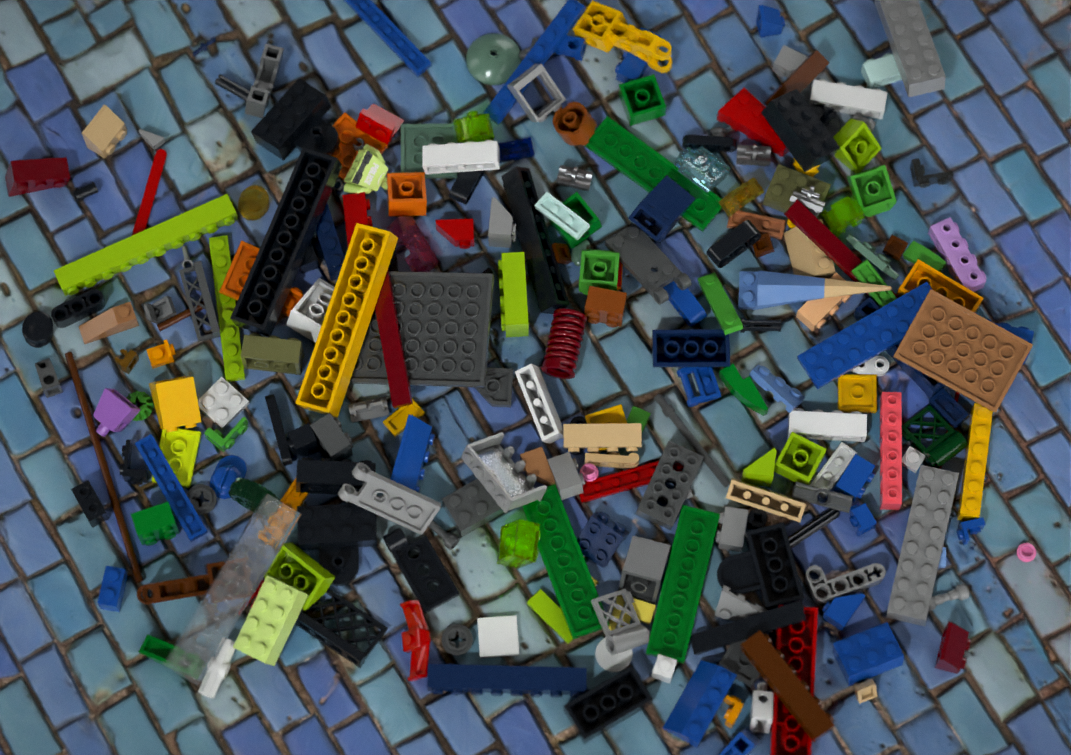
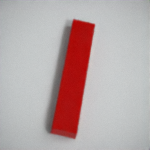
(620, 482)

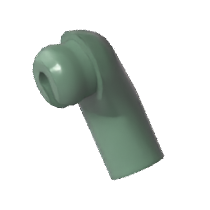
(576, 252)

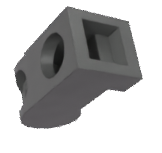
(48, 378)

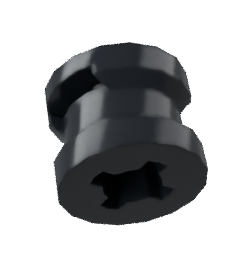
(755, 523)

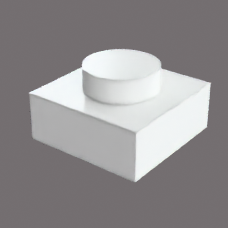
(913, 459)

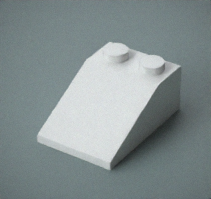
(311, 309)

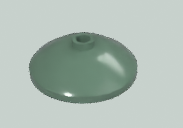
(489, 68)

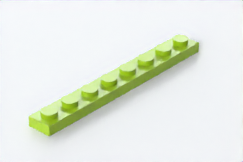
(225, 306)

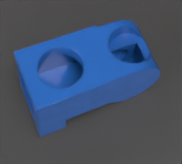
(572, 47)

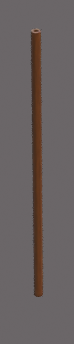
(104, 467)

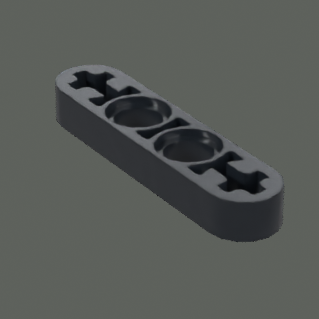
(278, 430)

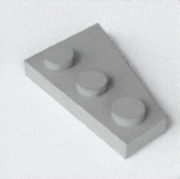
(735, 607)

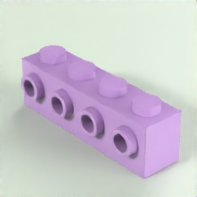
(955, 252)

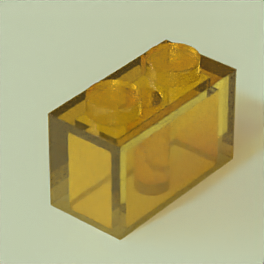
(741, 196)

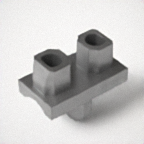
(753, 155)
(574, 177)
(809, 199)

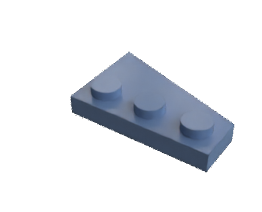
(782, 392)

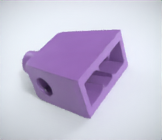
(114, 412)

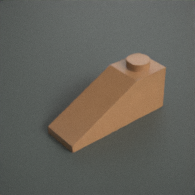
(109, 323)

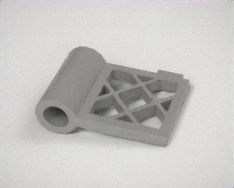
(623, 637)

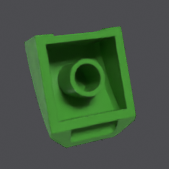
(873, 190)
(598, 269)

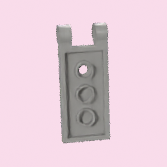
(397, 504)

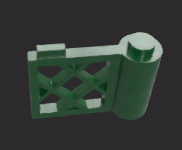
(940, 450)

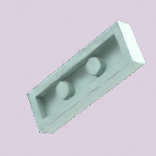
(562, 216)

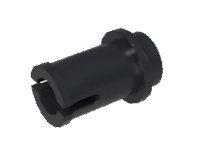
(85, 191)

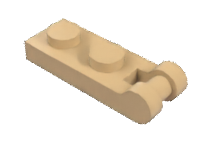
(612, 460)

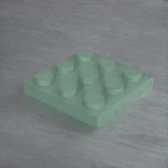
(418, 135)

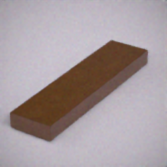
(801, 76)

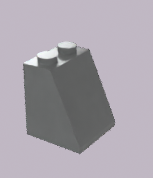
(644, 568)

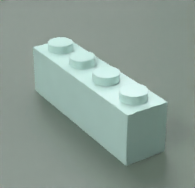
(880, 71)

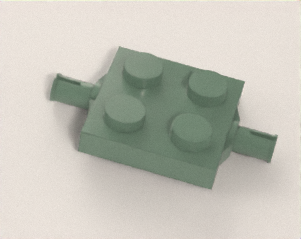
(868, 251)

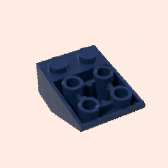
(662, 209)

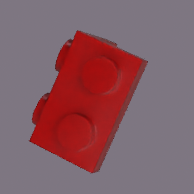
(379, 123)

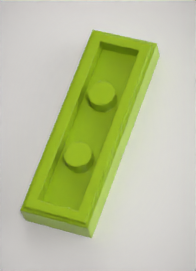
(550, 614)

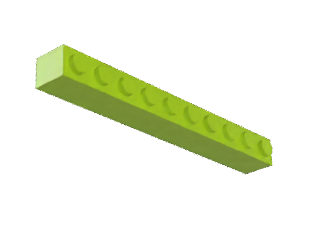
(146, 245)

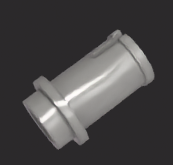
(869, 122)

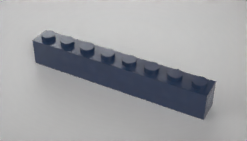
(506, 679)

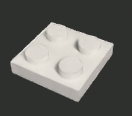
(222, 403)

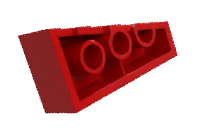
(745, 115)

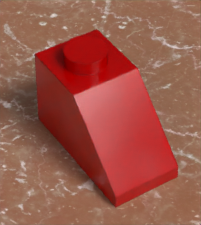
(457, 231)

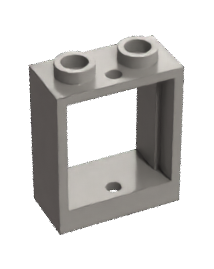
(524, 79)

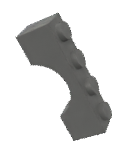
(264, 81)

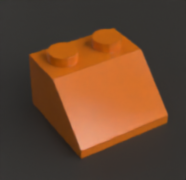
(406, 194)

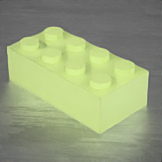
(270, 621)

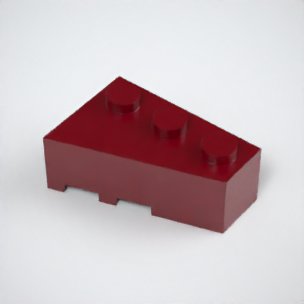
(36, 175)

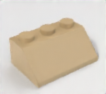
(806, 257)

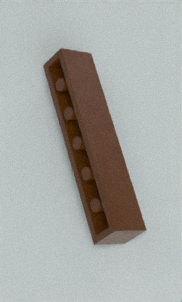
(787, 686)

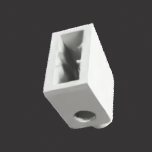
(761, 709)

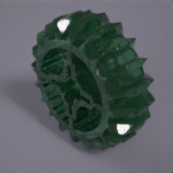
(248, 493)

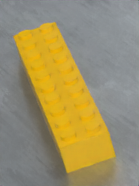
(347, 320)

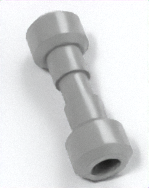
(960, 592)

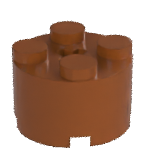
(574, 124)

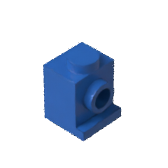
(862, 518)

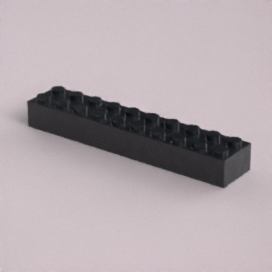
(286, 242)

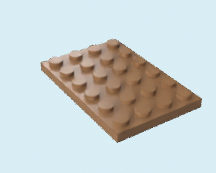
(963, 350)

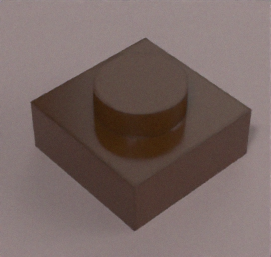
(763, 246)
(895, 247)
(562, 253)

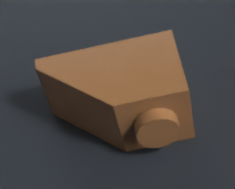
(537, 464)

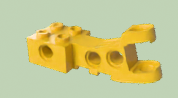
(607, 28)

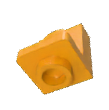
(161, 354)
(732, 714)

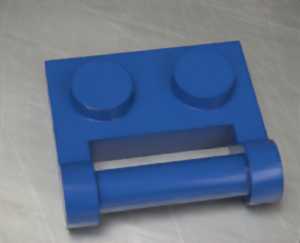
(705, 383)

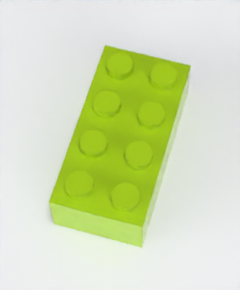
(514, 294)

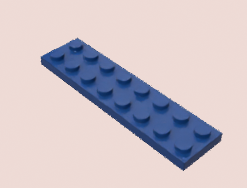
(862, 339)

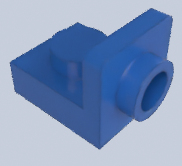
(973, 526)

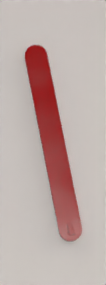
(150, 191)

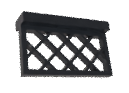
(334, 641)

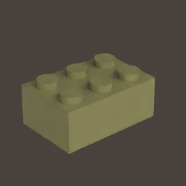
(788, 180)
(272, 354)

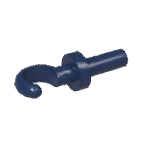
(203, 46)

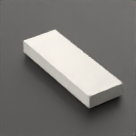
(834, 468)

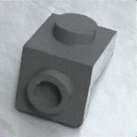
(159, 310)

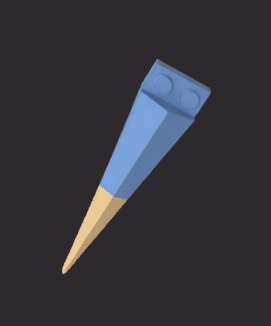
(774, 289)

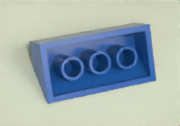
(413, 453)
(699, 702)

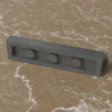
(205, 295)

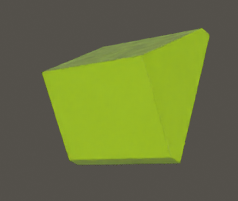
(761, 471)

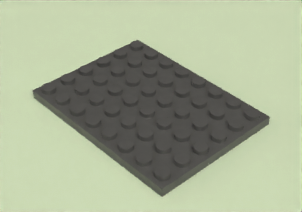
(441, 329)

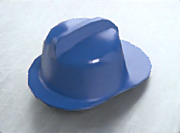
(225, 473)

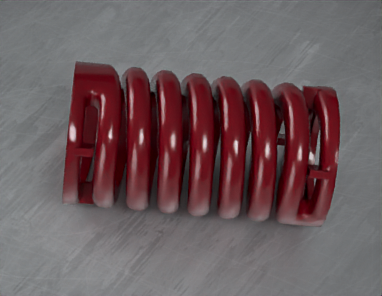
(564, 343)

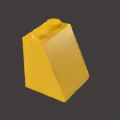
(176, 403)

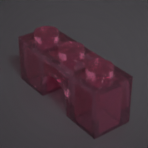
(408, 233)

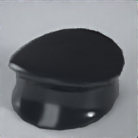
(37, 329)

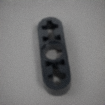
(711, 143)

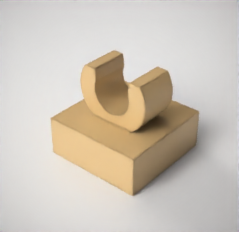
(865, 690)

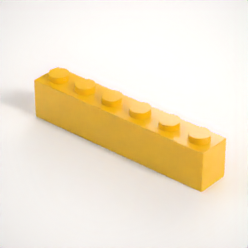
(975, 463)

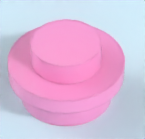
(589, 472)
(1026, 552)

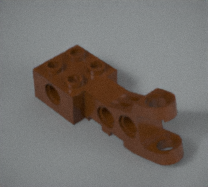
(181, 587)

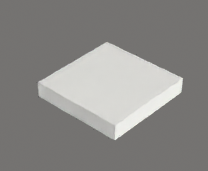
(498, 636)

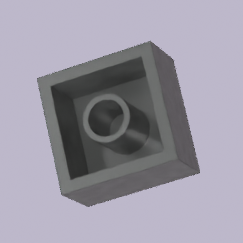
(331, 438)

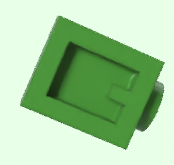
(216, 436)

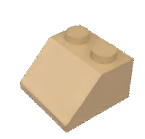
(104, 132)

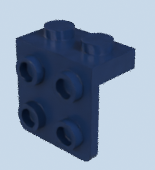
(601, 538)

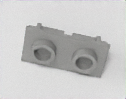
(368, 409)

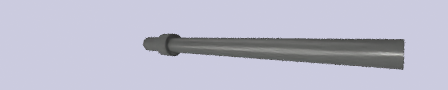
(669, 411)

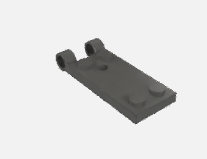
(641, 255)

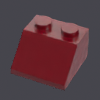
(952, 649)

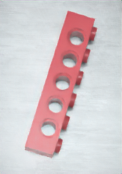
(890, 450)

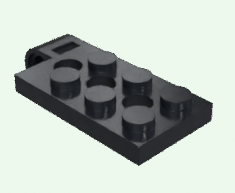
(399, 549)

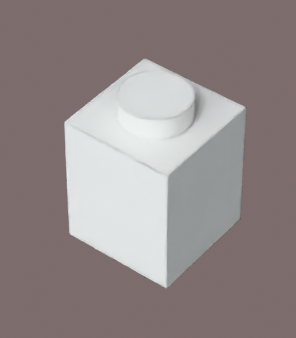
(664, 668)

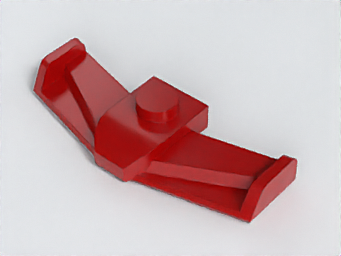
(416, 639)

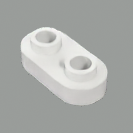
(870, 367)

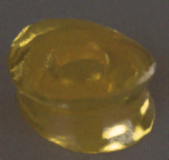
(253, 202)

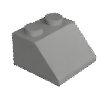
(501, 227)

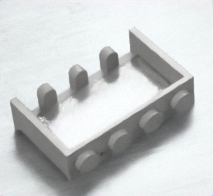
(500, 474)

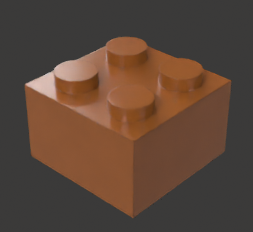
(605, 306)

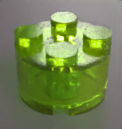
(474, 128)
(843, 214)

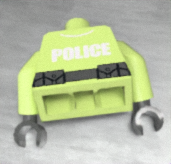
(366, 171)

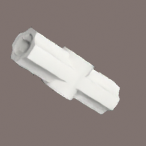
(218, 670)

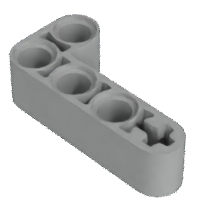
(845, 580)

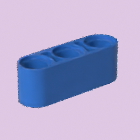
(685, 304)

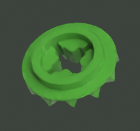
(145, 399)

